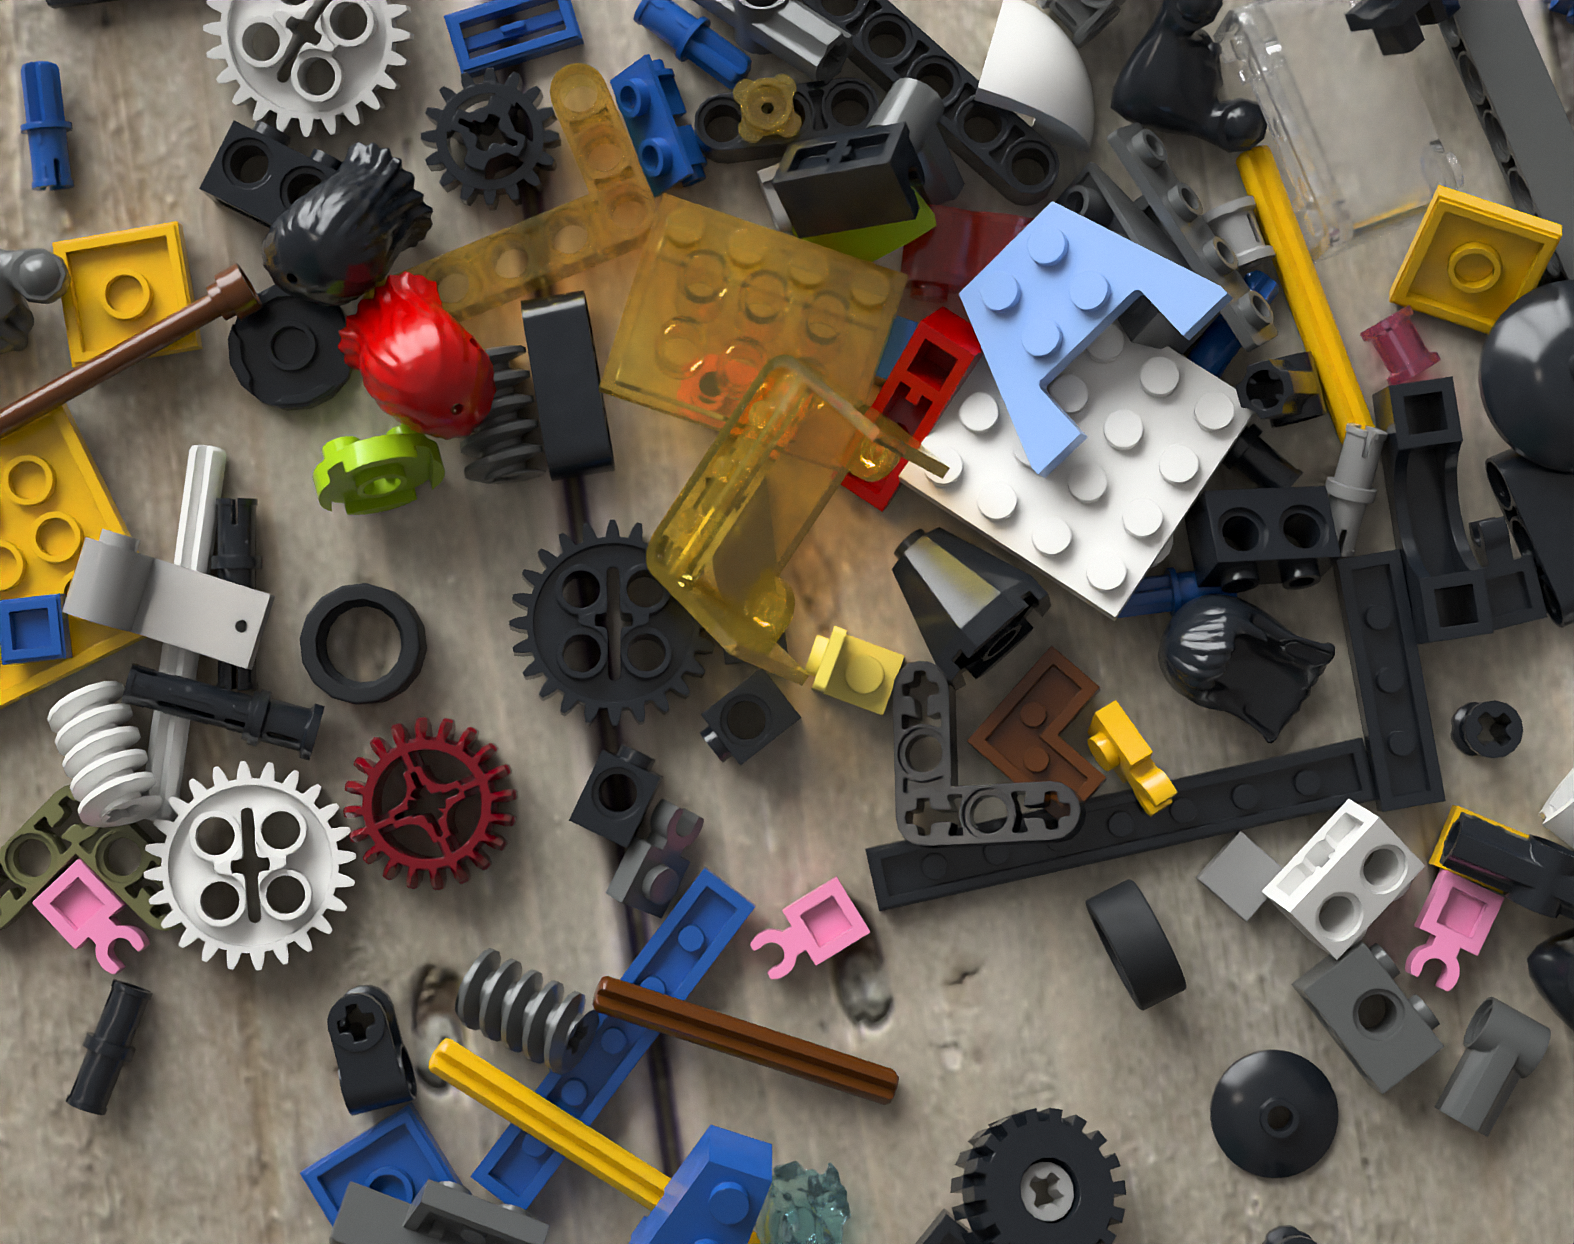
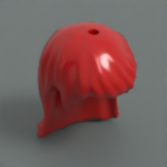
(419, 359)

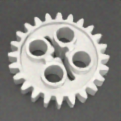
(358, 63)
(190, 870)

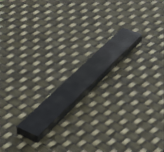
(1119, 826)

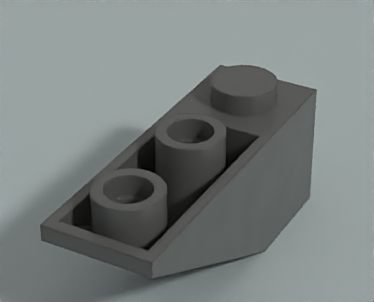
(1103, 202)

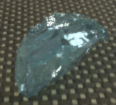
(803, 1207)

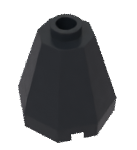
(965, 602)

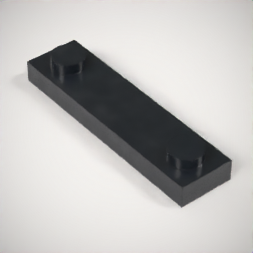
(1388, 680)

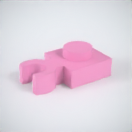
(86, 909)
(1457, 918)
(820, 924)

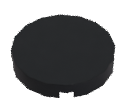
(289, 351)

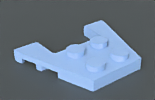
(1052, 299)

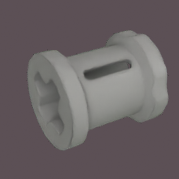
(1239, 228)

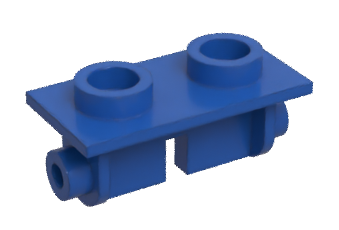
(649, 105)

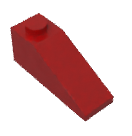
(921, 389)

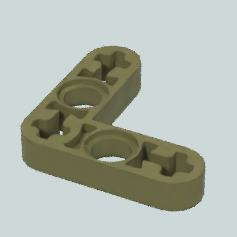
(91, 846)

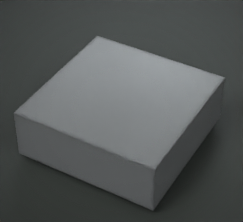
(1239, 875)

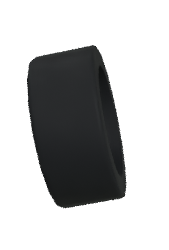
(317, 628)
(1136, 944)

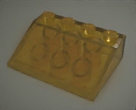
(729, 297)

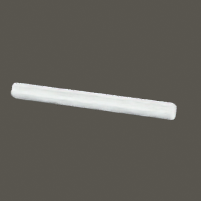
(194, 552)

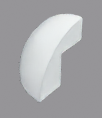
(1040, 75)

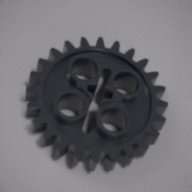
(556, 624)

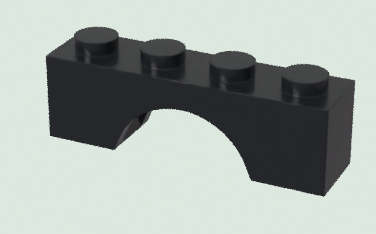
(1422, 490)

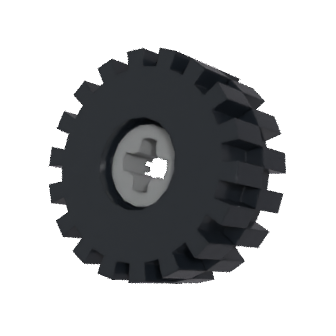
(1028, 1150)

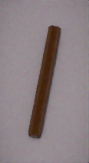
(745, 1040)

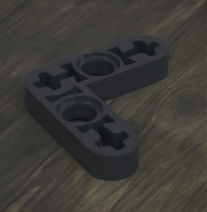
(941, 783)

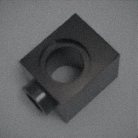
(777, 710)
(596, 815)

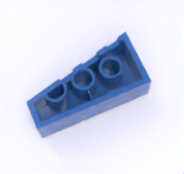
(712, 1194)

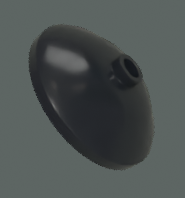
(1530, 376)

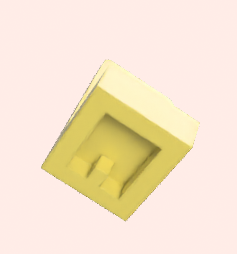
(853, 670)

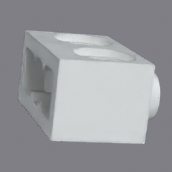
(1335, 870)

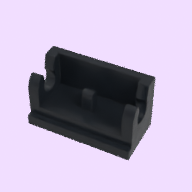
(850, 180)

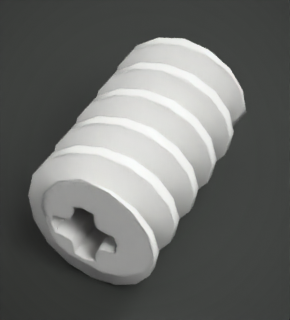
(98, 756)

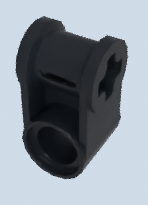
(373, 1062)

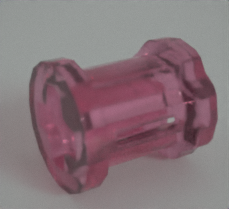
(1400, 346)

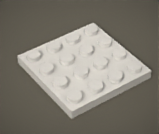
(1118, 498)

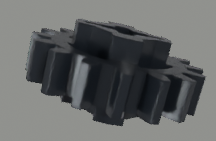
(499, 113)

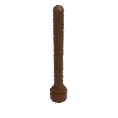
(227, 297)

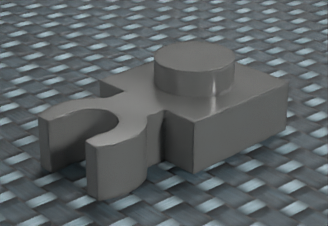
(653, 866)

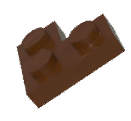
(1027, 726)

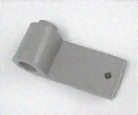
(166, 601)

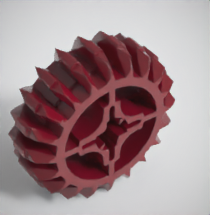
(444, 829)

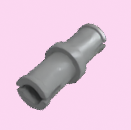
(1352, 483)

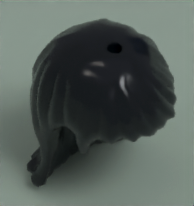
(347, 229)
(1240, 661)

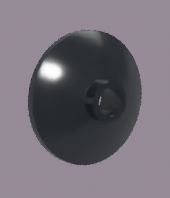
(1249, 1093)

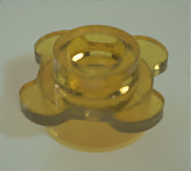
(754, 94)

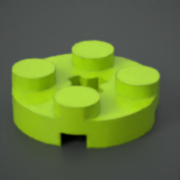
(377, 471)

